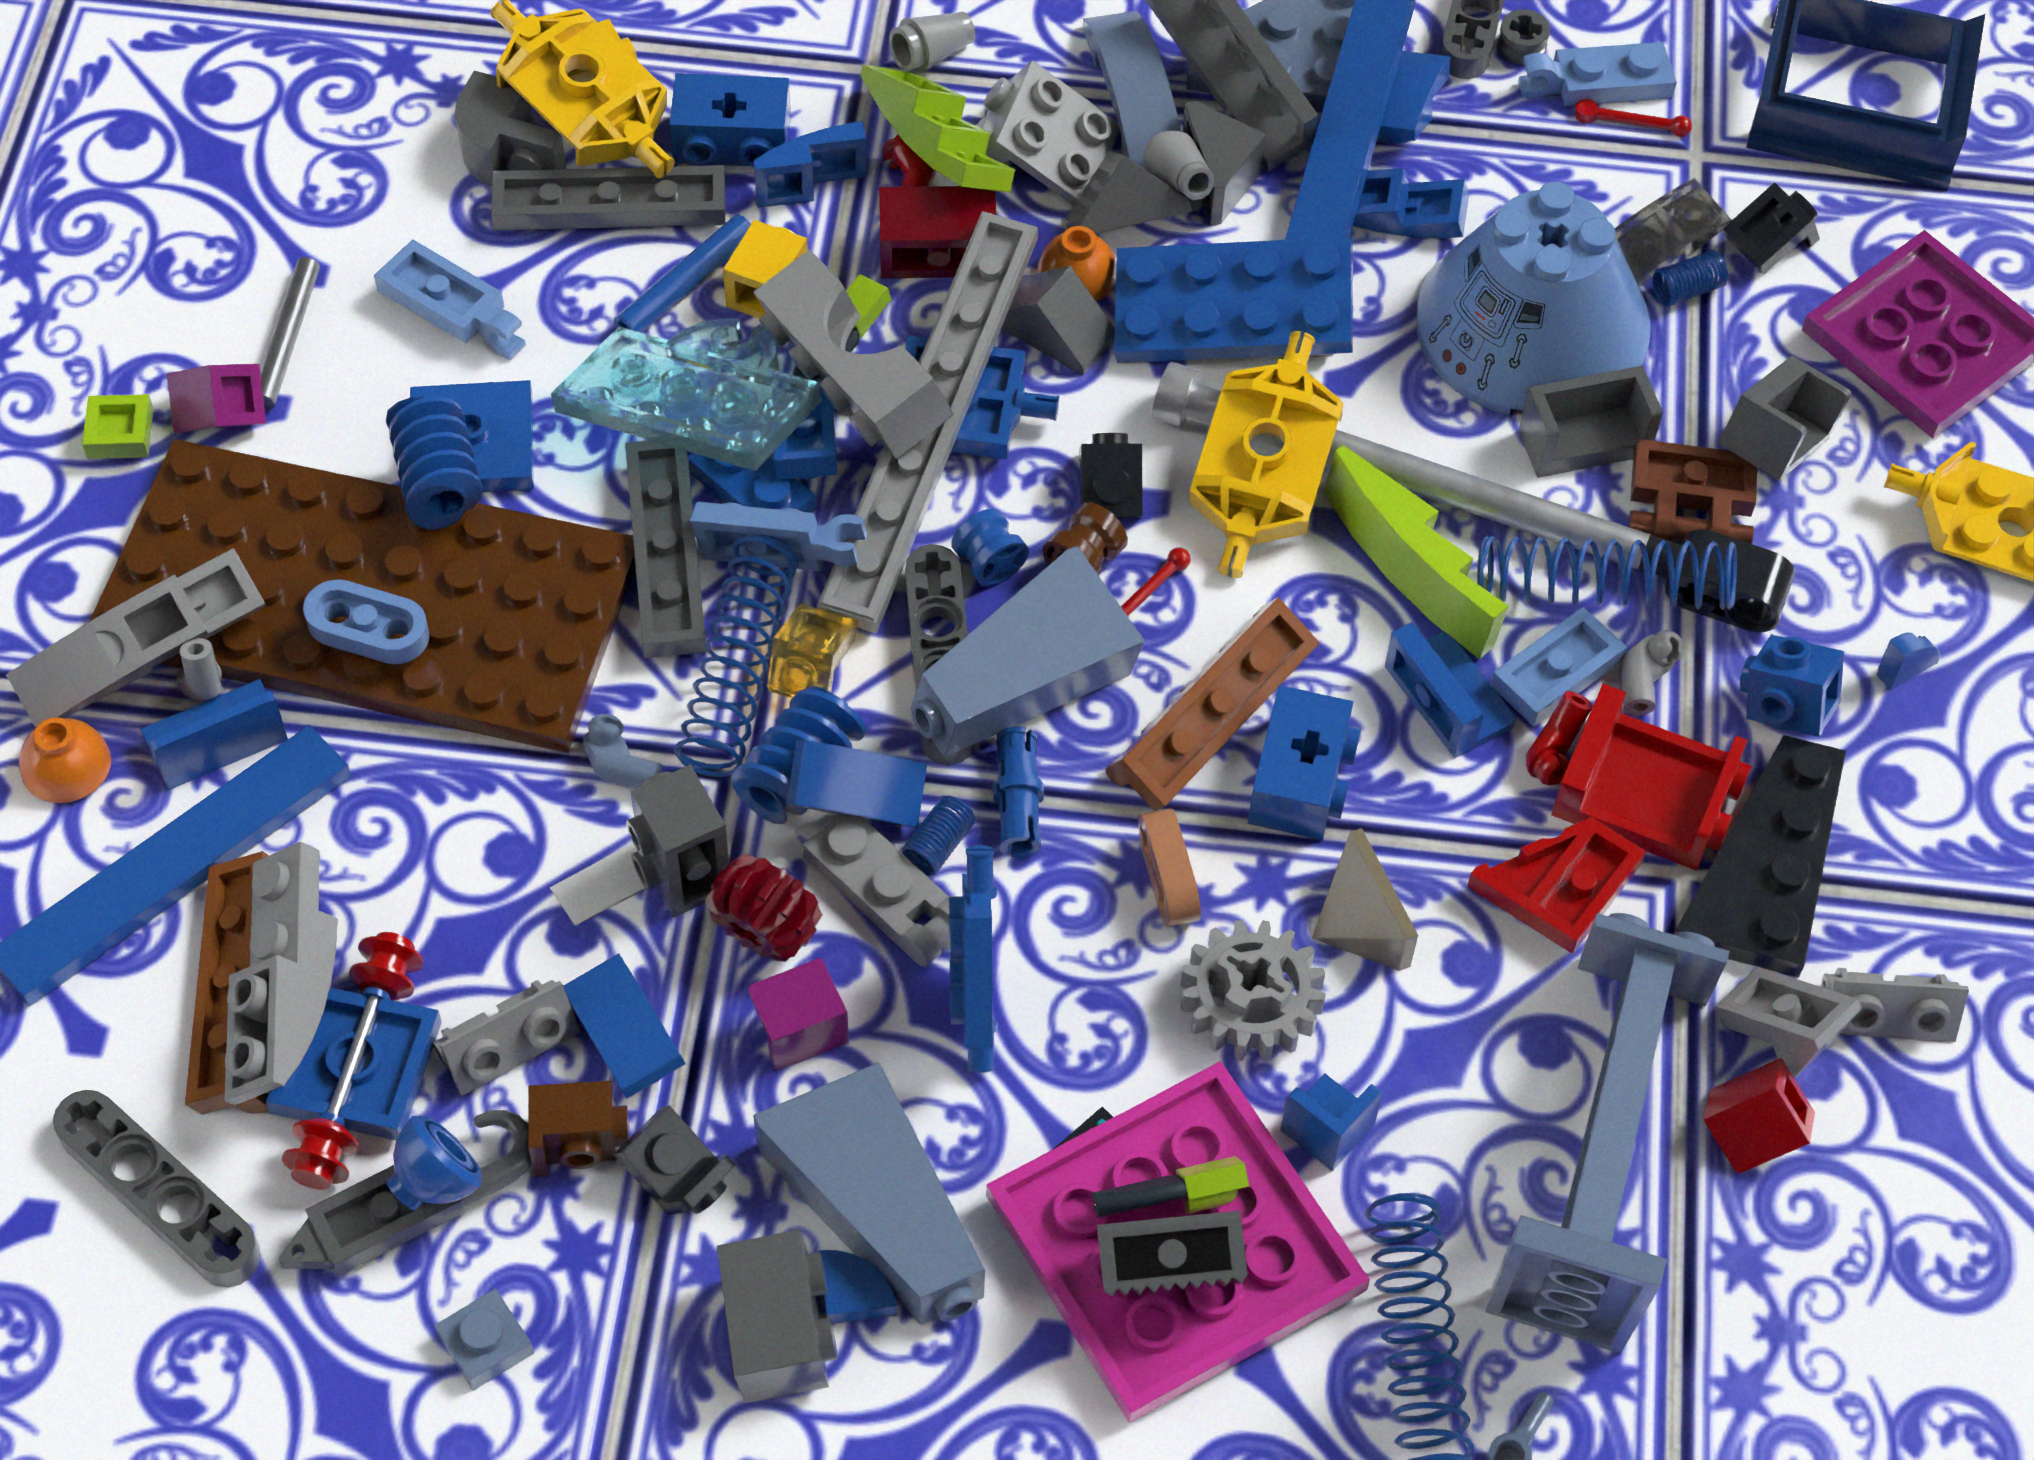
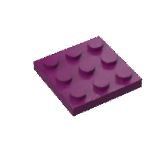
(1926, 333)

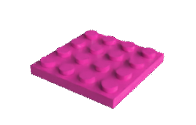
(1173, 1341)

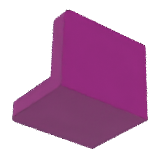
(216, 397)
(800, 1013)

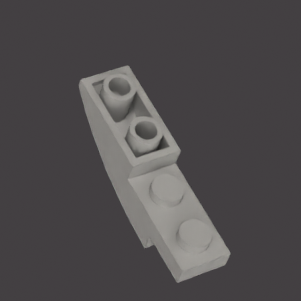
(135, 638)
(285, 989)

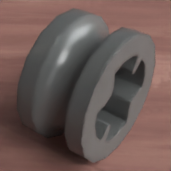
(1523, 23)

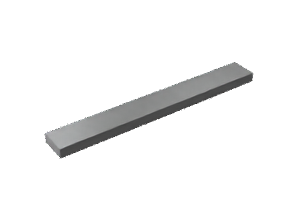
(956, 360)

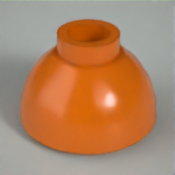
(1087, 256)
(64, 760)

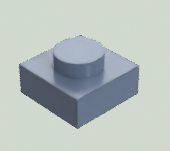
(484, 1339)

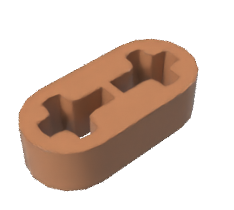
(1169, 867)

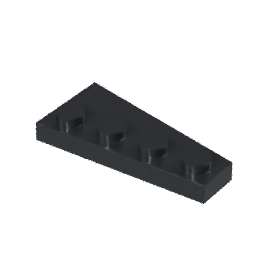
(1771, 865)

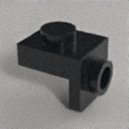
(1112, 474)

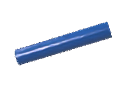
(683, 276)

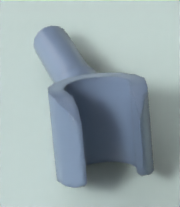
(1524, 1434)

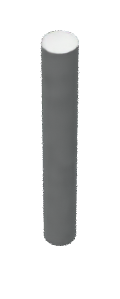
(287, 329)

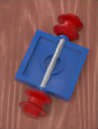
(359, 1065)

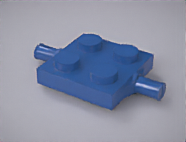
(996, 403)
(972, 958)

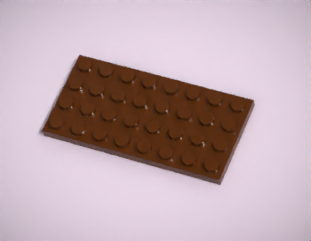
(508, 595)

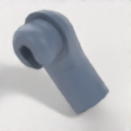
(611, 755)

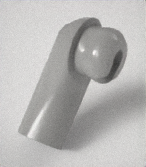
(200, 673)

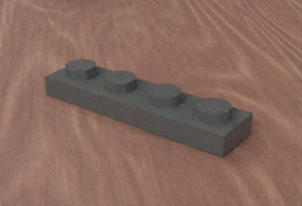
(608, 198)
(665, 550)

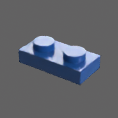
(811, 447)
(751, 487)

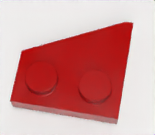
(1562, 880)

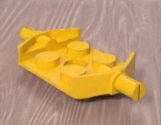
(600, 117)
(1258, 495)
(1965, 507)

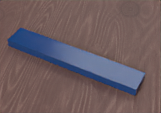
(1351, 119)
(169, 864)

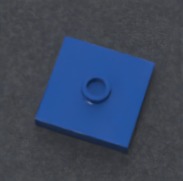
(499, 429)

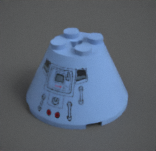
(1532, 301)

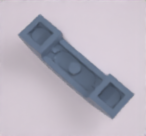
(1133, 79)

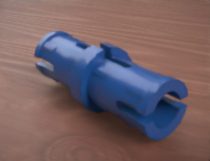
(1018, 792)

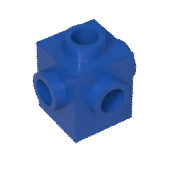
(1793, 684)

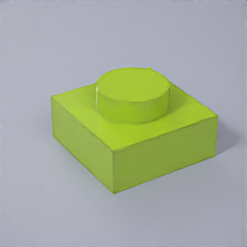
(118, 426)

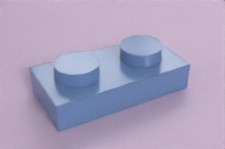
(1559, 661)

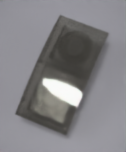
(1669, 228)

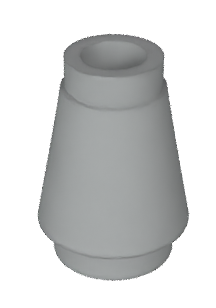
(927, 40)
(1178, 163)

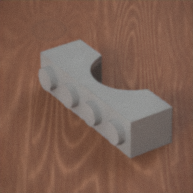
(885, 390)

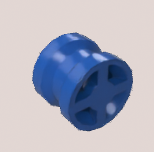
(990, 547)

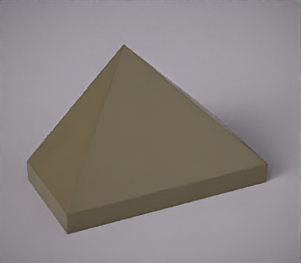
(1364, 910)

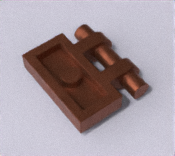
(1691, 479)

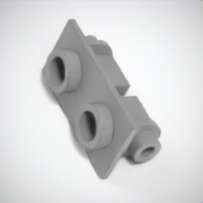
(1903, 1007)
(520, 1031)

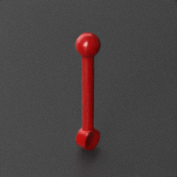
(1587, 111)
(1177, 560)

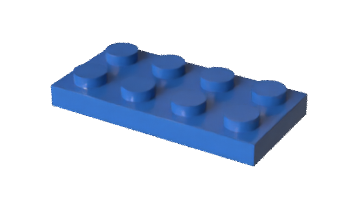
(1233, 299)

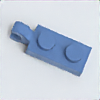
(1600, 74)
(449, 298)
(721, 525)

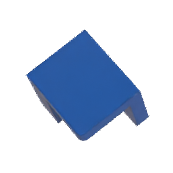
(1329, 1119)

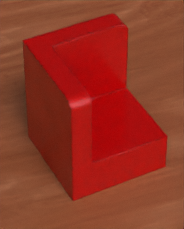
(1759, 1116)

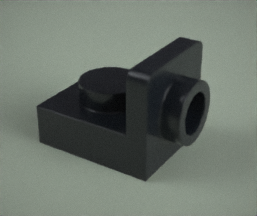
(1772, 227)
(674, 1164)

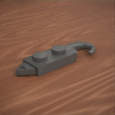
(372, 1220)

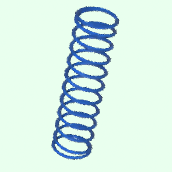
(1726, 575)
(709, 742)
(1434, 1304)

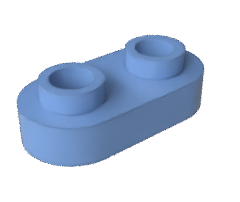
(370, 622)

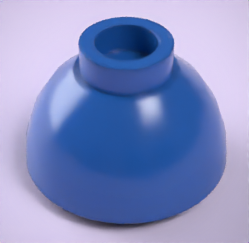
(431, 1165)

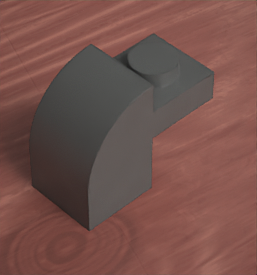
(499, 131)

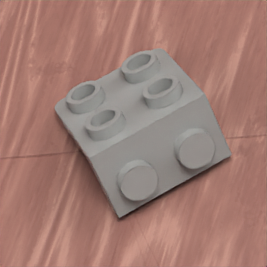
(1047, 130)

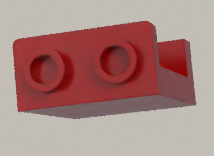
(1650, 783)

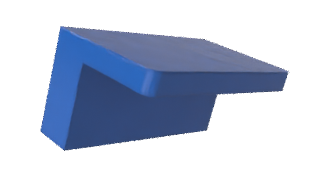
(1447, 689)
(214, 734)

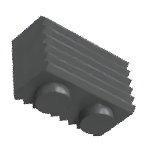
(1172, 1253)

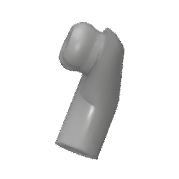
(1645, 665)

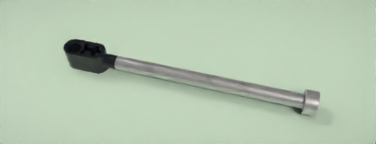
(1762, 574)

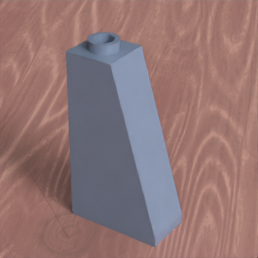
(1028, 657)
(873, 1185)

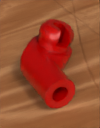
(914, 168)
(1547, 753)

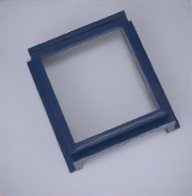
(1859, 136)

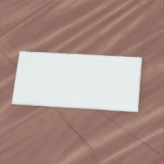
(599, 886)

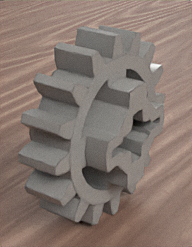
(1254, 995)

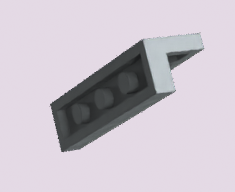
(1241, 73)

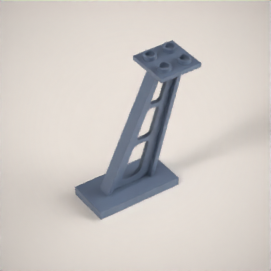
(1574, 1274)

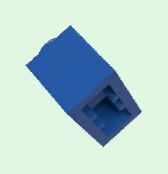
(728, 118)
(1302, 762)

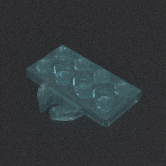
(692, 391)

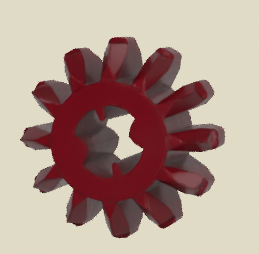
(763, 907)

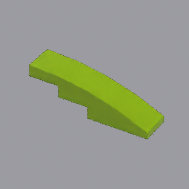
(932, 126)
(1420, 563)

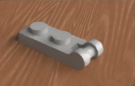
(881, 885)

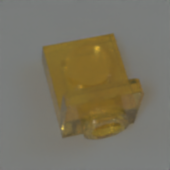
(809, 650)

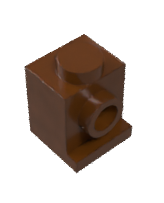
(574, 1125)

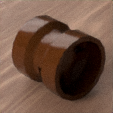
(1094, 532)

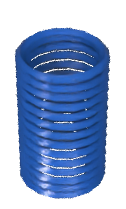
(1679, 291)
(940, 836)

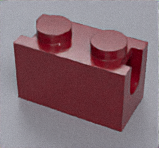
(928, 228)

